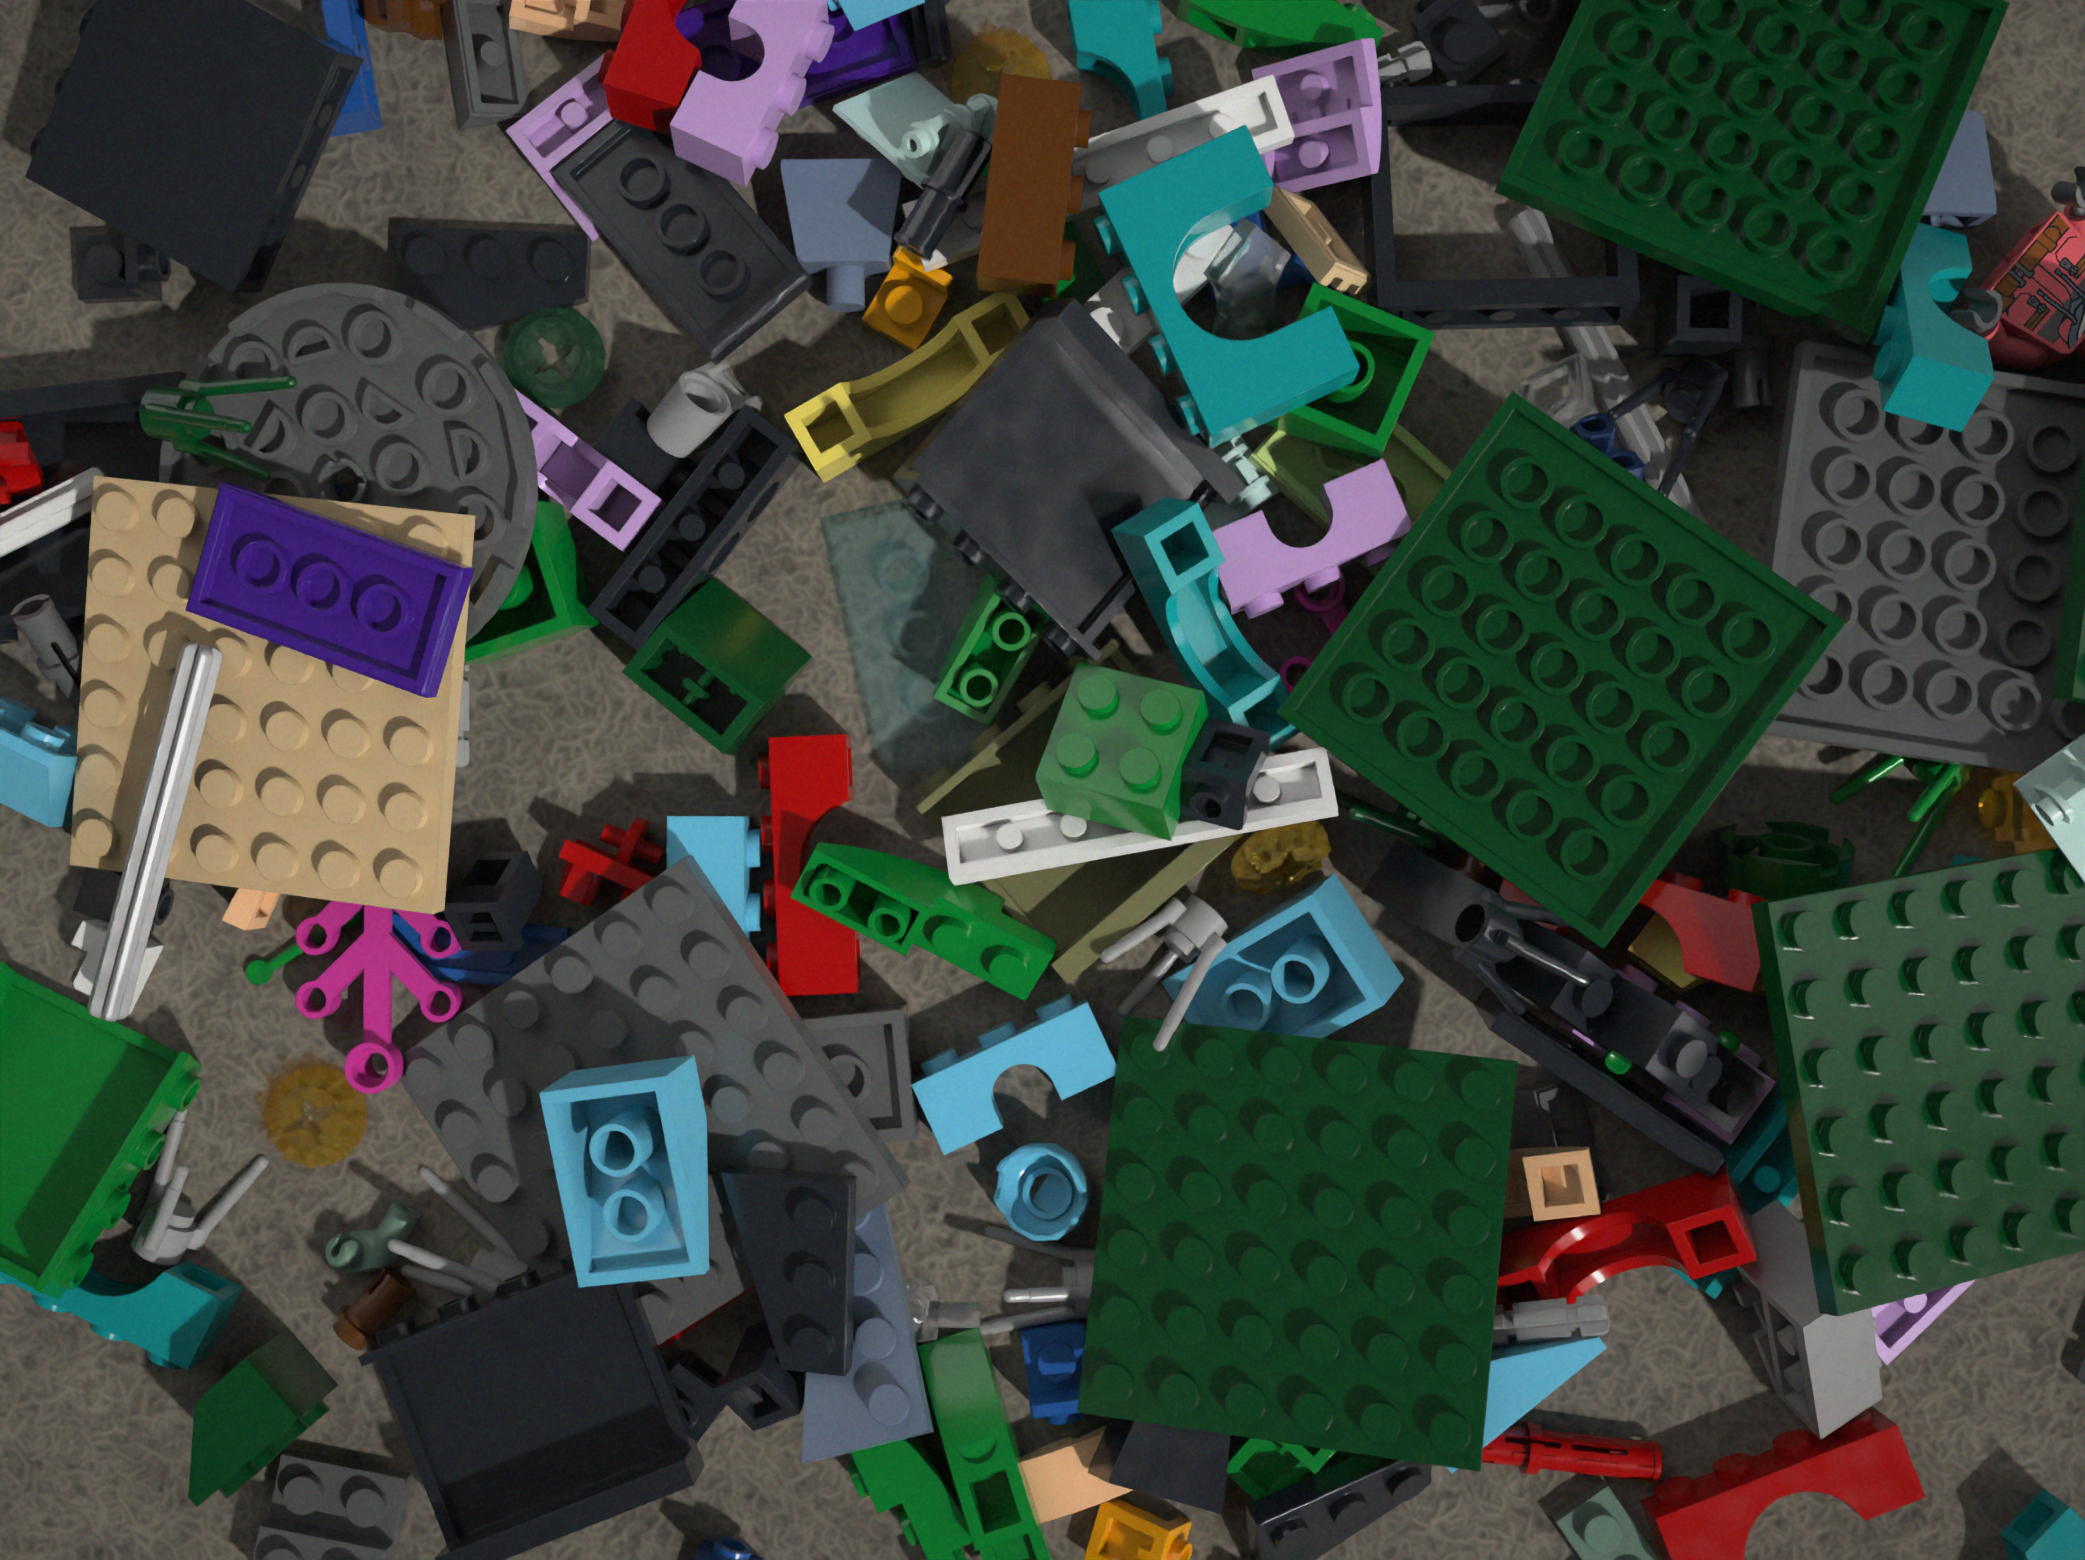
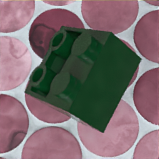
(717, 666)
(255, 1415)

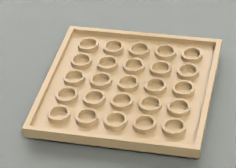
(301, 766)

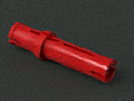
(1588, 1454)

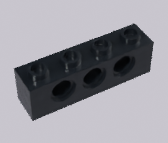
(698, 527)

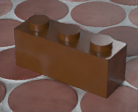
(1032, 186)

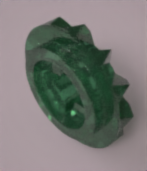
(525, 357)

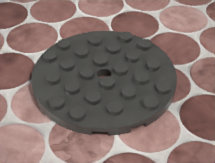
(391, 396)

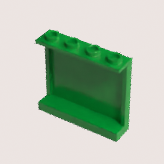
(76, 1126)

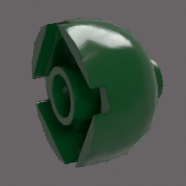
(1788, 863)

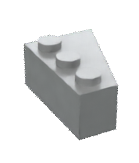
(1815, 1360)

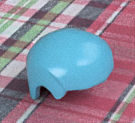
(1059, 1202)

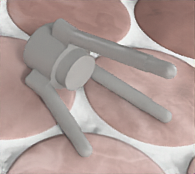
(1191, 932)
(169, 1223)
(486, 1268)
(1073, 1289)

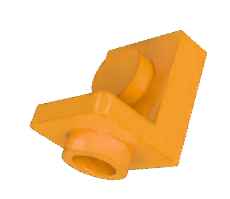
(909, 300)
(1134, 1534)

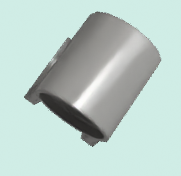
(699, 410)

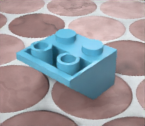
(36, 765)

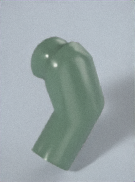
(368, 1248)

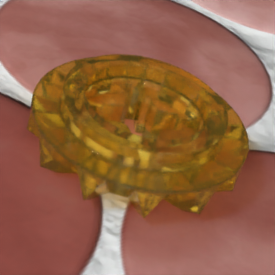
(992, 53)
(1265, 857)
(342, 1128)

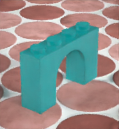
(1223, 381)

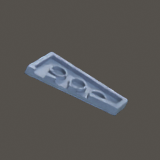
(884, 1389)

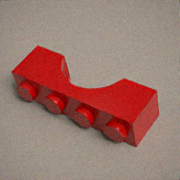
(650, 65)
(806, 783)
(1712, 932)
(1679, 1224)
(1713, 1514)

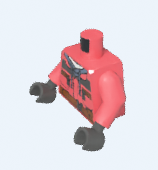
(2036, 295)

